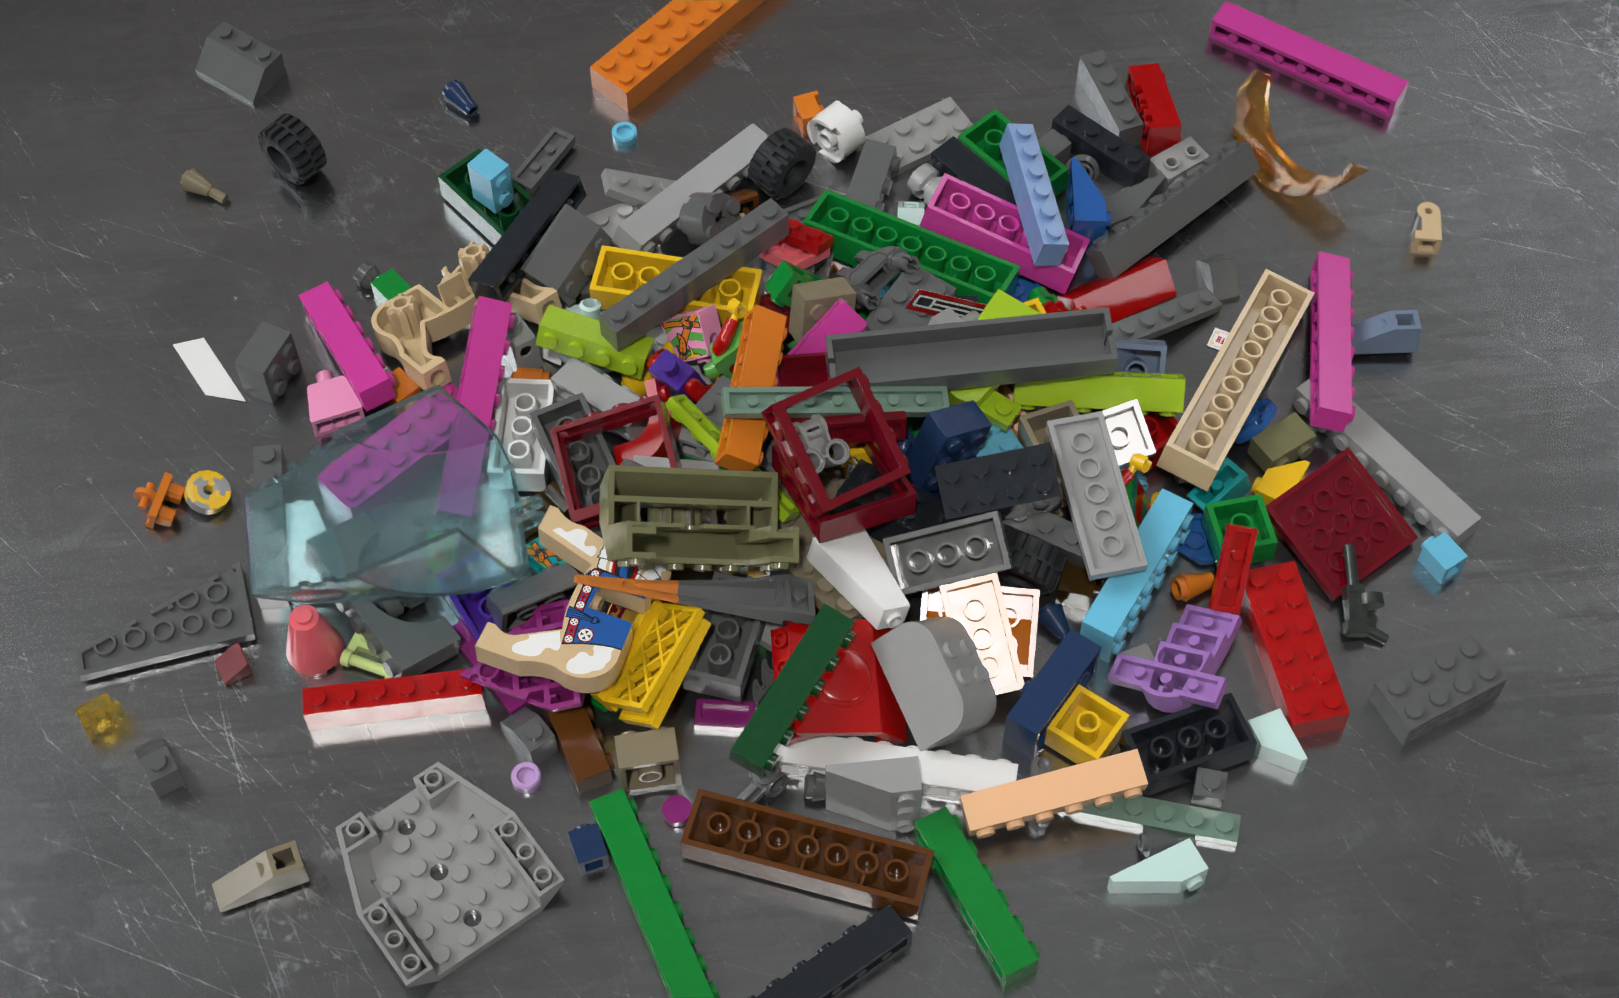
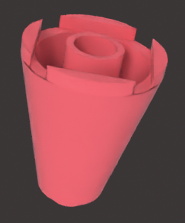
(312, 642)

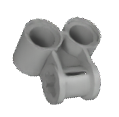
(818, 443)

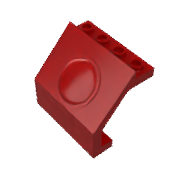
(855, 695)

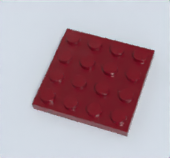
(1334, 509)

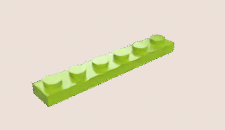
(706, 432)

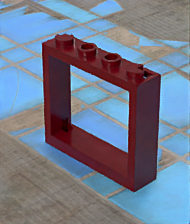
(596, 423)
(799, 461)
(858, 518)

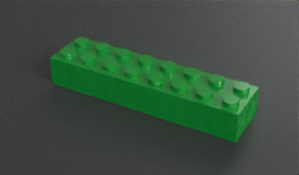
(869, 229)

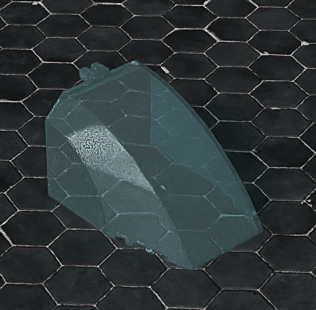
(392, 511)

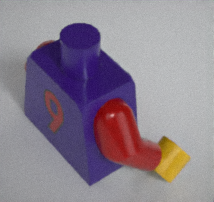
(676, 374)

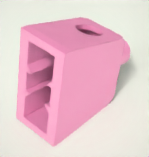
(332, 403)

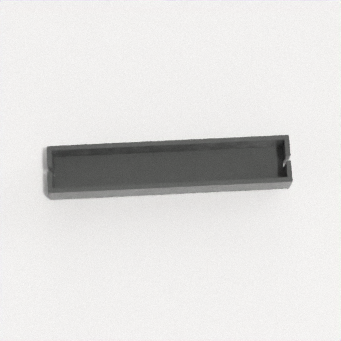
(980, 351)

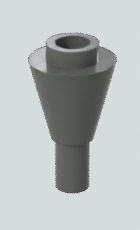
(1155, 841)

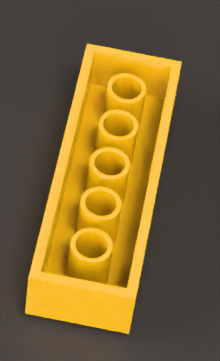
(625, 270)

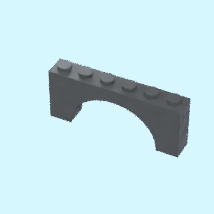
(402, 645)

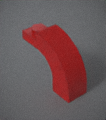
(651, 439)

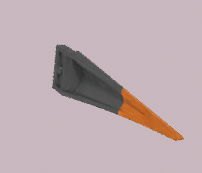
(758, 598)

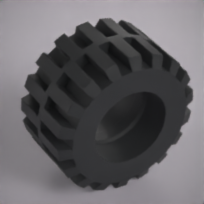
(292, 148)
(781, 163)
(1034, 561)

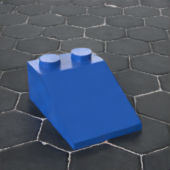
(1085, 205)

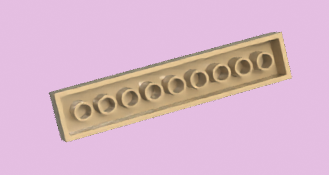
(1235, 380)

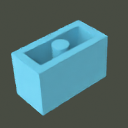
(491, 181)

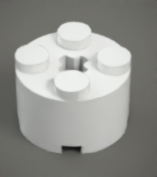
(837, 131)

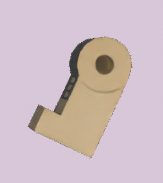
(1428, 230)

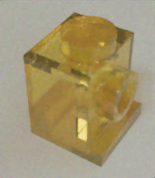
(100, 716)

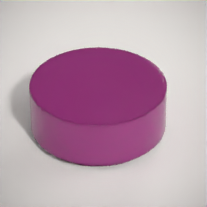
(676, 810)

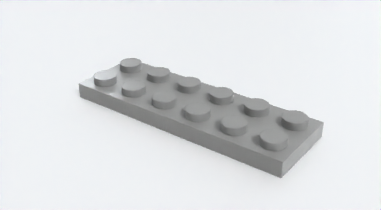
(1096, 495)

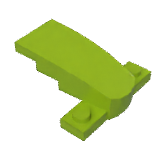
(995, 406)

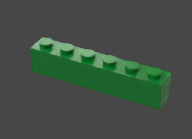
(977, 897)

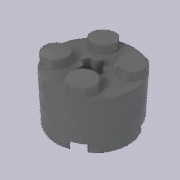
(707, 215)

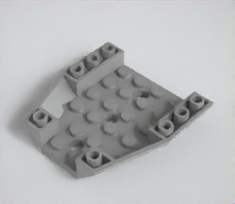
(490, 867)

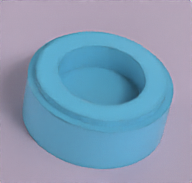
(624, 134)

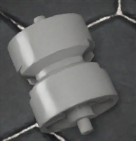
(924, 182)

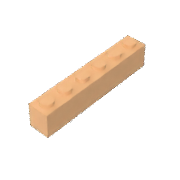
(1053, 793)

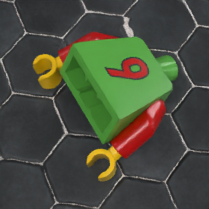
(726, 344)

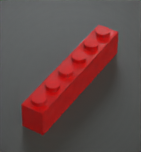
(391, 699)

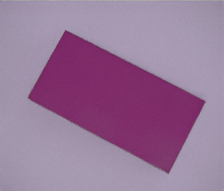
(722, 715)

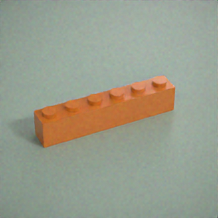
(754, 367)

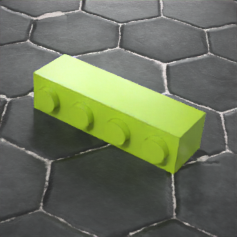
(582, 339)

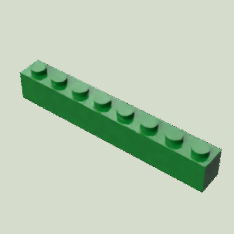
(650, 897)

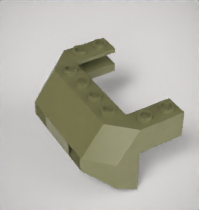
(674, 519)

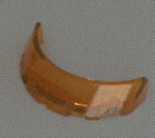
(1277, 169)

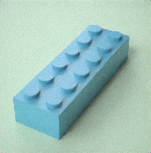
(1126, 594)

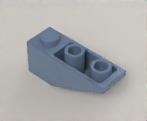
(1388, 333)

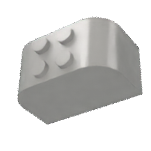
(937, 680)

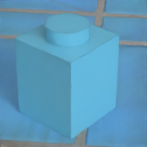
(1442, 557)

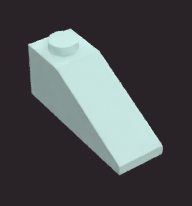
(1164, 872)

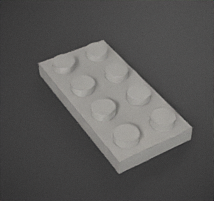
(923, 133)

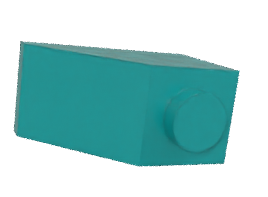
(1228, 484)

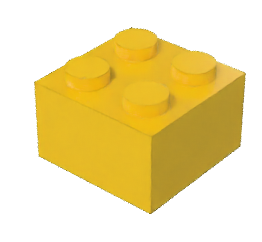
(1086, 727)

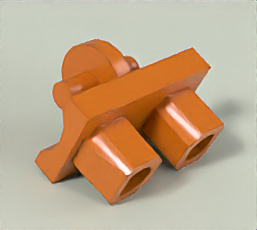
(158, 512)

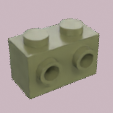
(1282, 443)

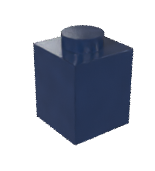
(588, 848)

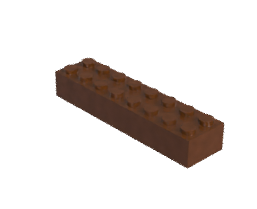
(807, 853)

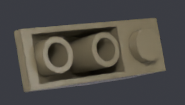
(261, 876)

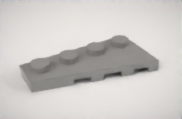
(632, 187)

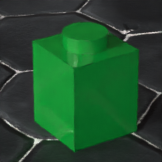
(388, 286)

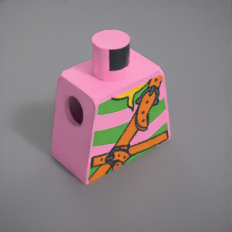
(693, 334)

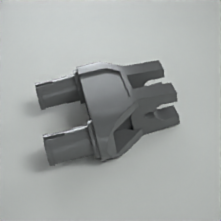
(875, 272)

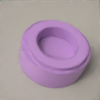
(526, 777)

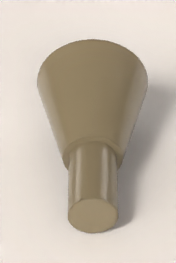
(197, 183)

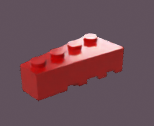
(1155, 107)

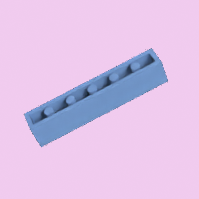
(1033, 195)

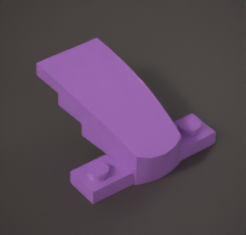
(1184, 663)

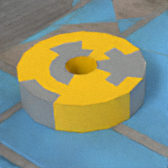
(203, 502)

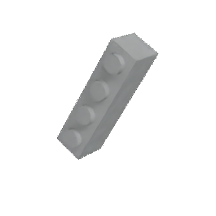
(598, 391)

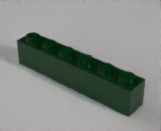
(792, 690)

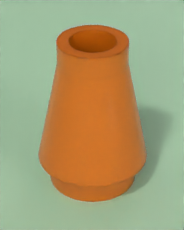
(1191, 585)

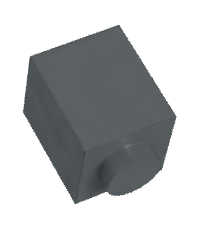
(1056, 145)
(1209, 789)

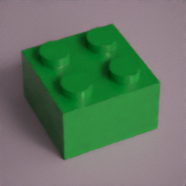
(1243, 511)

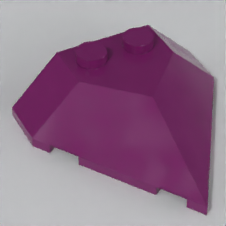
(530, 689)

